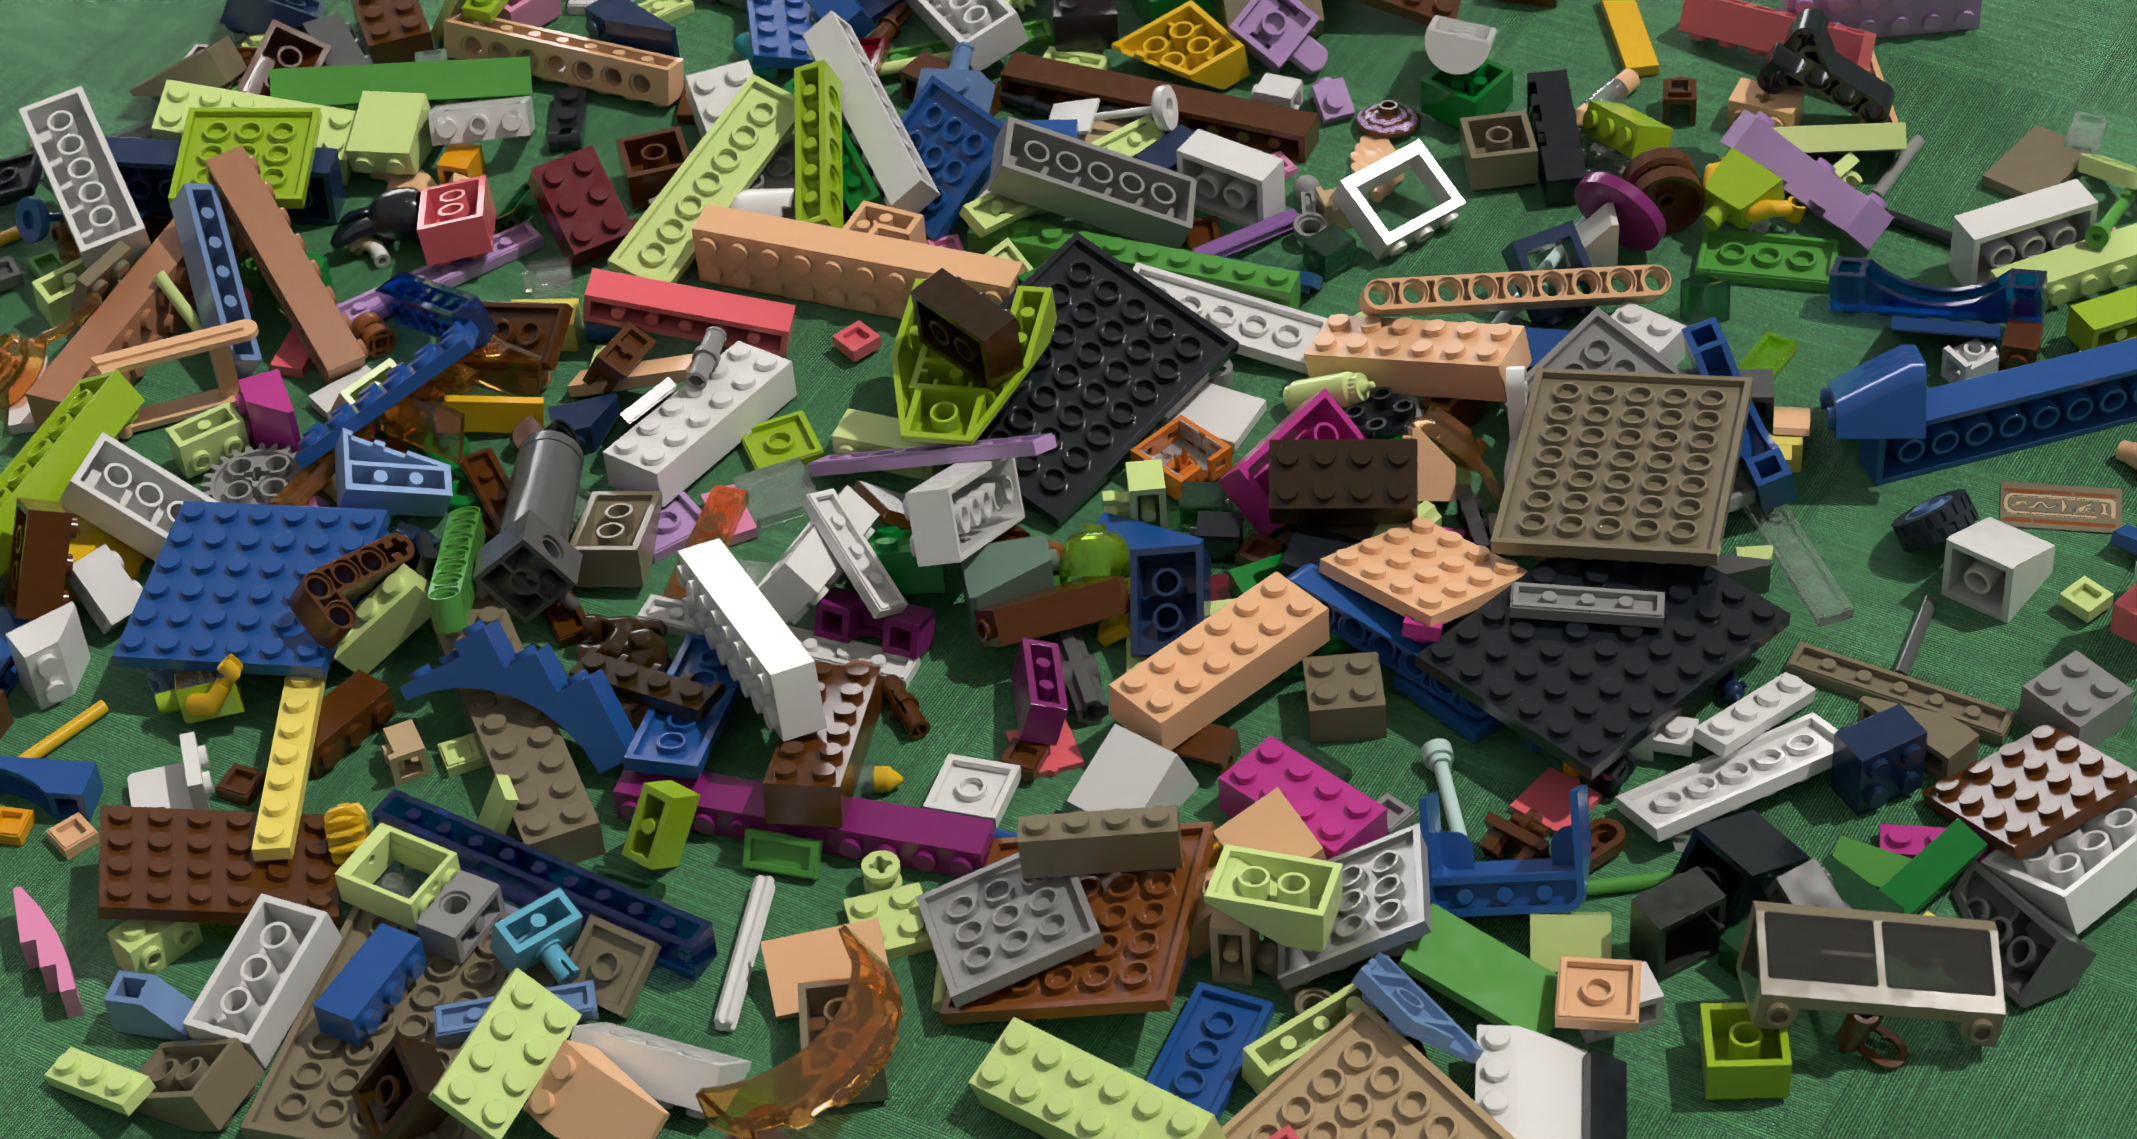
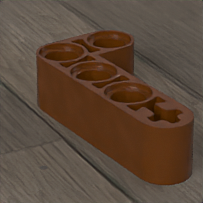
(324, 593)

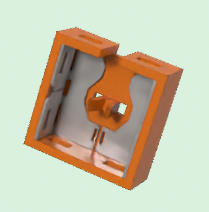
(1189, 444)

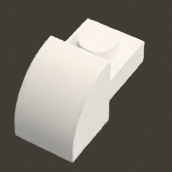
(1671, 738)

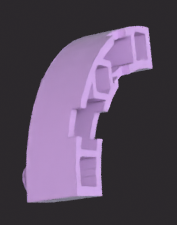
(1810, 181)

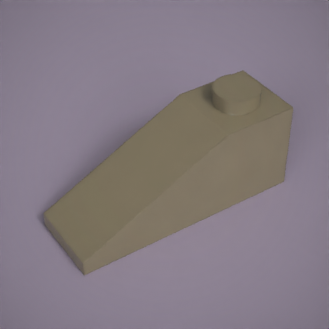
(1949, 742)

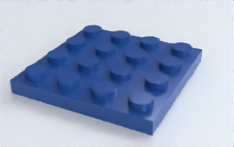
(956, 148)

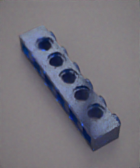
(434, 307)

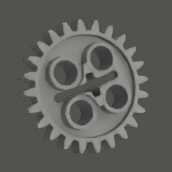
(251, 475)

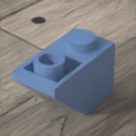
(147, 1006)

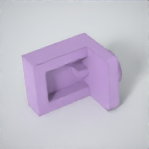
(1331, 100)

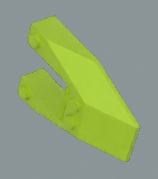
(944, 402)

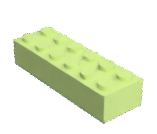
(179, 96)
(1077, 1095)

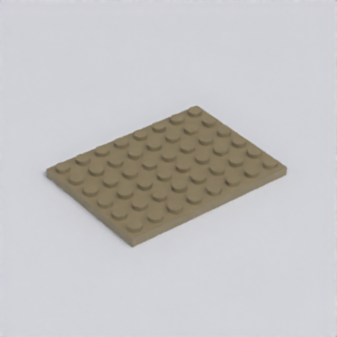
(1624, 467)
(313, 1072)

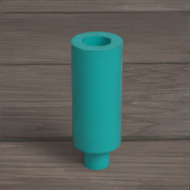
(742, 47)

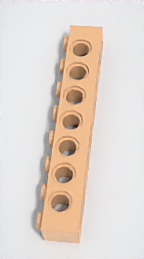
(569, 58)

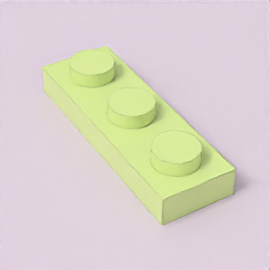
(99, 1081)

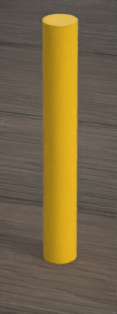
(67, 731)

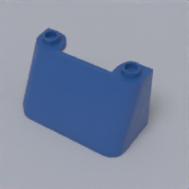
(1879, 398)

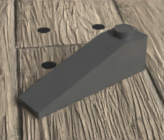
(2035, 949)

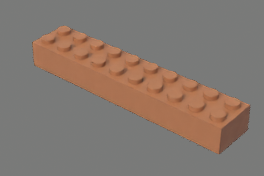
(128, 317)

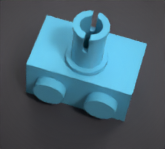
(539, 936)

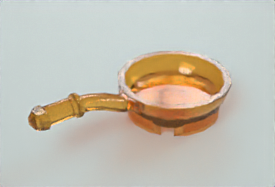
(25, 356)
(1457, 443)

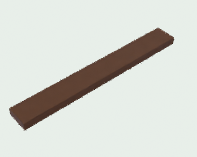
(492, 489)

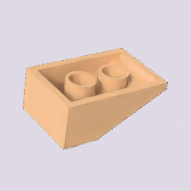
(592, 1098)

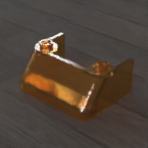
(440, 429)

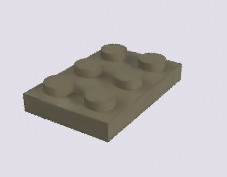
(101, 278)

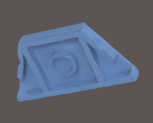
(1411, 1009)

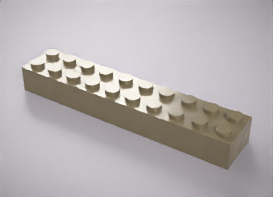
(528, 748)

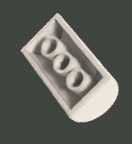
(1458, 44)

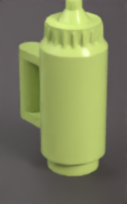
(1344, 387)

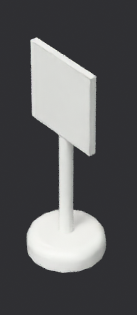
(1163, 108)

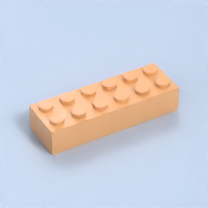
(1421, 355)
(1219, 662)

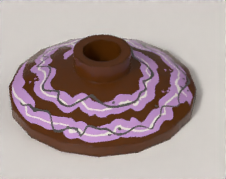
(1388, 120)

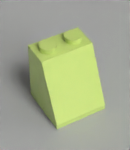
(390, 133)

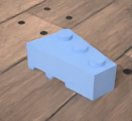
(389, 480)

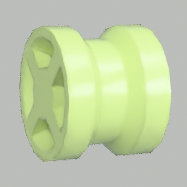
(881, 871)

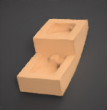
(1791, 421)

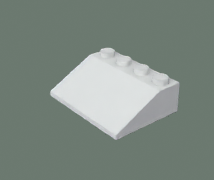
(2079, 872)
(1530, 1082)

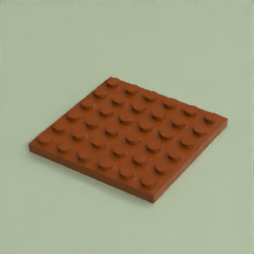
(1145, 932)

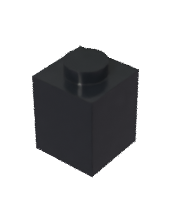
(1221, 534)

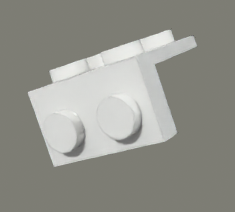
(175, 785)

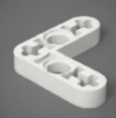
(1516, 403)

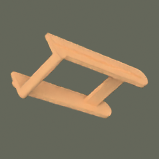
(213, 339)

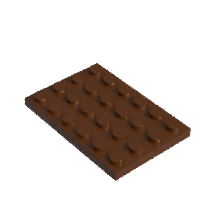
(203, 867)

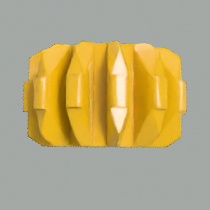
(345, 830)

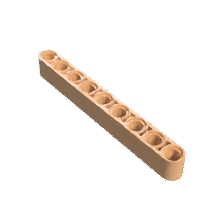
(1528, 281)

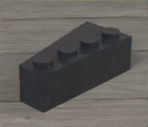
(1084, 25)
(1557, 136)

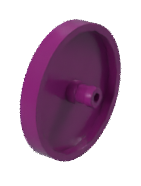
(1638, 217)

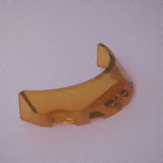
(829, 1068)

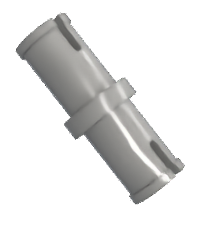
(706, 357)

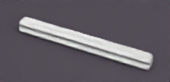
(744, 953)

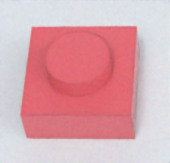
(856, 341)

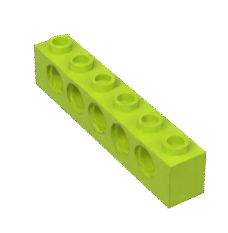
(818, 145)

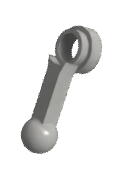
(1309, 220)

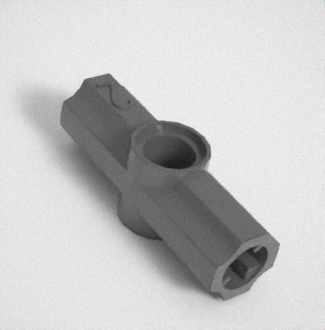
(1081, 677)

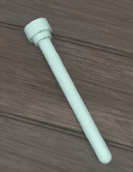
(1439, 758)

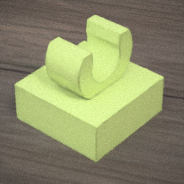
(1843, 170)

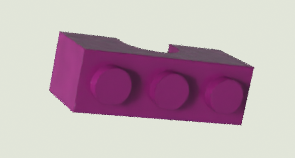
(844, 616)

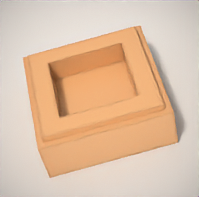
(73, 835)

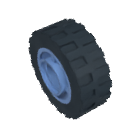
(1934, 520)

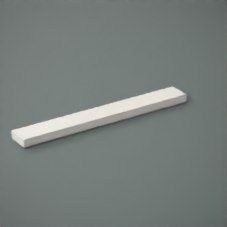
(820, 649)

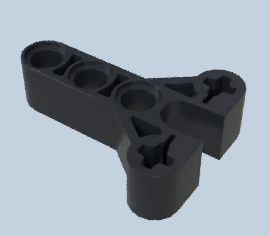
(1811, 63)

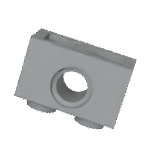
(460, 916)

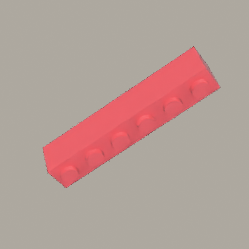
(1761, 27)
(686, 311)

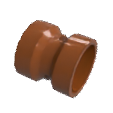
(374, 333)

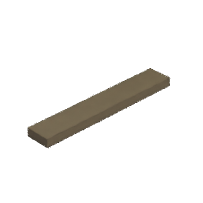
(1864, 679)

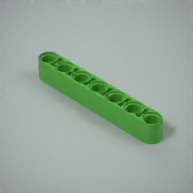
(452, 584)

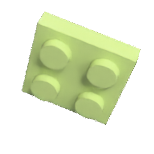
(898, 916)

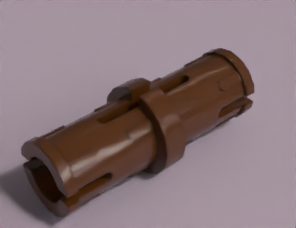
(912, 719)

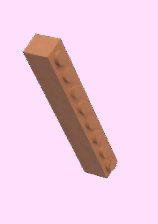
(285, 265)

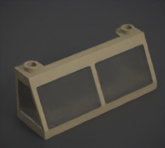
(1872, 967)

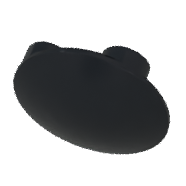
(1382, 413)

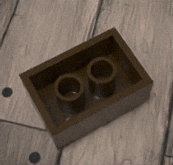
(967, 329)

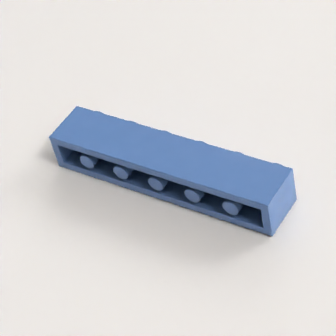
(213, 267)

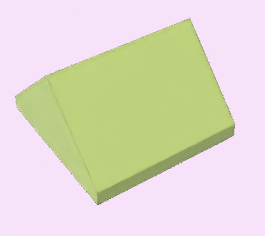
(1569, 935)

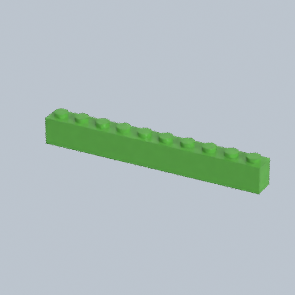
(1261, 281)

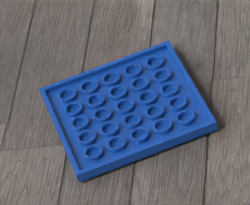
(229, 585)

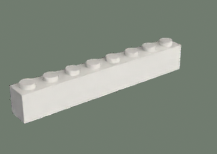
(872, 117)

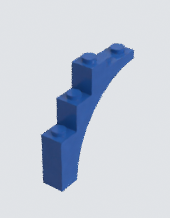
(580, 703)

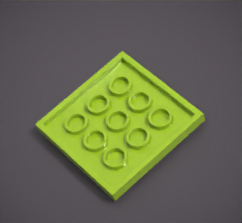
(276, 136)

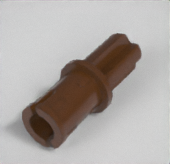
(891, 25)

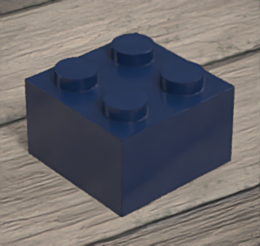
(1878, 759)

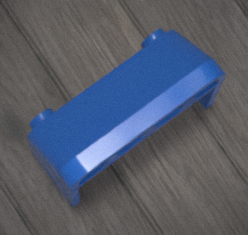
(1508, 885)

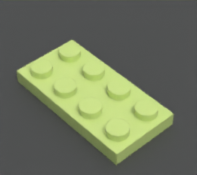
(505, 1056)

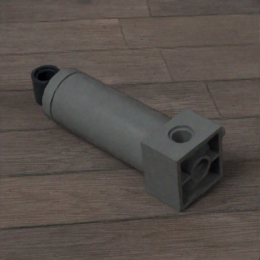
(531, 556)

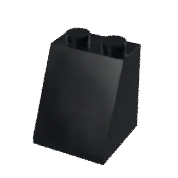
(1741, 858)

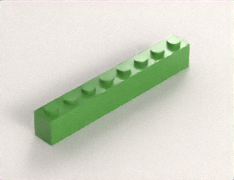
(442, 81)

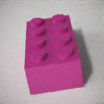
(1249, 478)
(1328, 806)

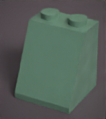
(1006, 572)

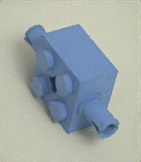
(967, 82)

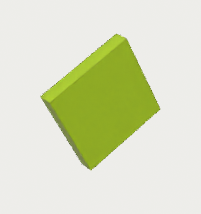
(782, 440)

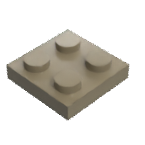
(615, 962)

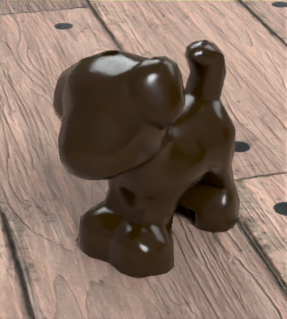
(627, 636)

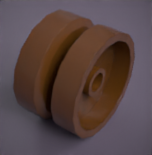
(1671, 183)

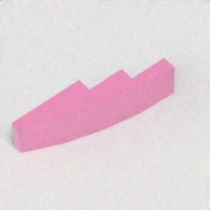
(44, 950)

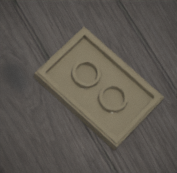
(2033, 164)

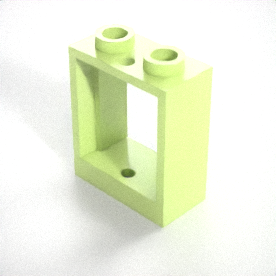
(375, 855)

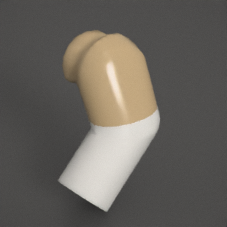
(374, 247)

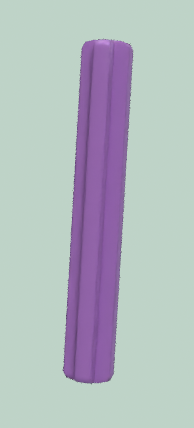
(1250, 235)

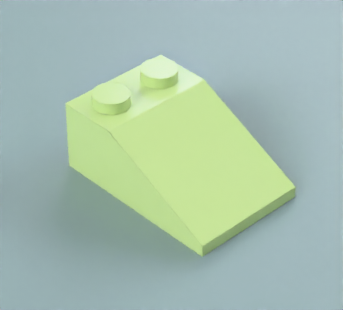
(1278, 894)

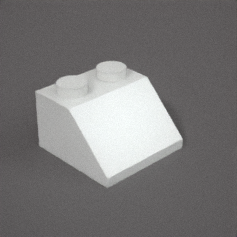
(50, 655)

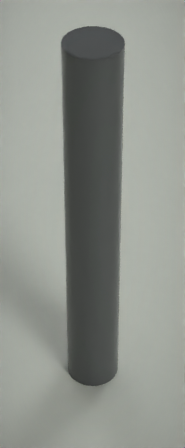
(1916, 635)

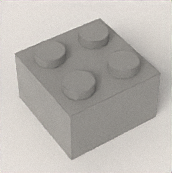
(2077, 700)

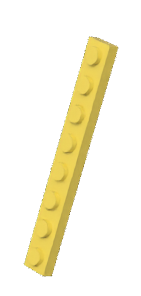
(288, 768)

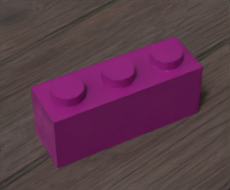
(1039, 692)

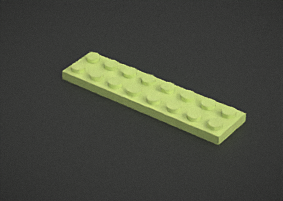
(713, 174)

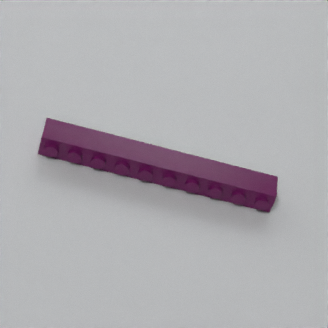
(917, 836)

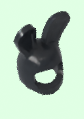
(389, 217)

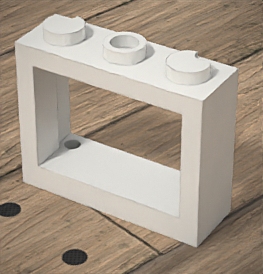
(481, 120)
(1368, 225)

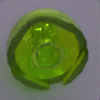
(1095, 553)

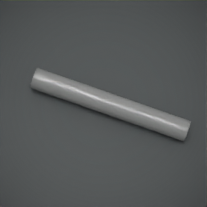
(1898, 166)

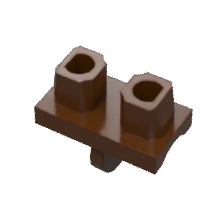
(1520, 833)

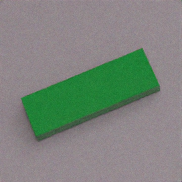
(1935, 867)

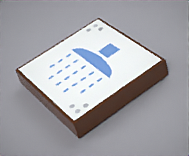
(885, 502)

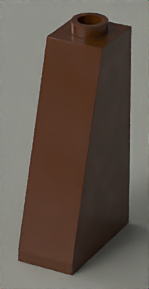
(1052, 610)

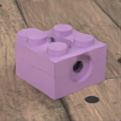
(1280, 32)

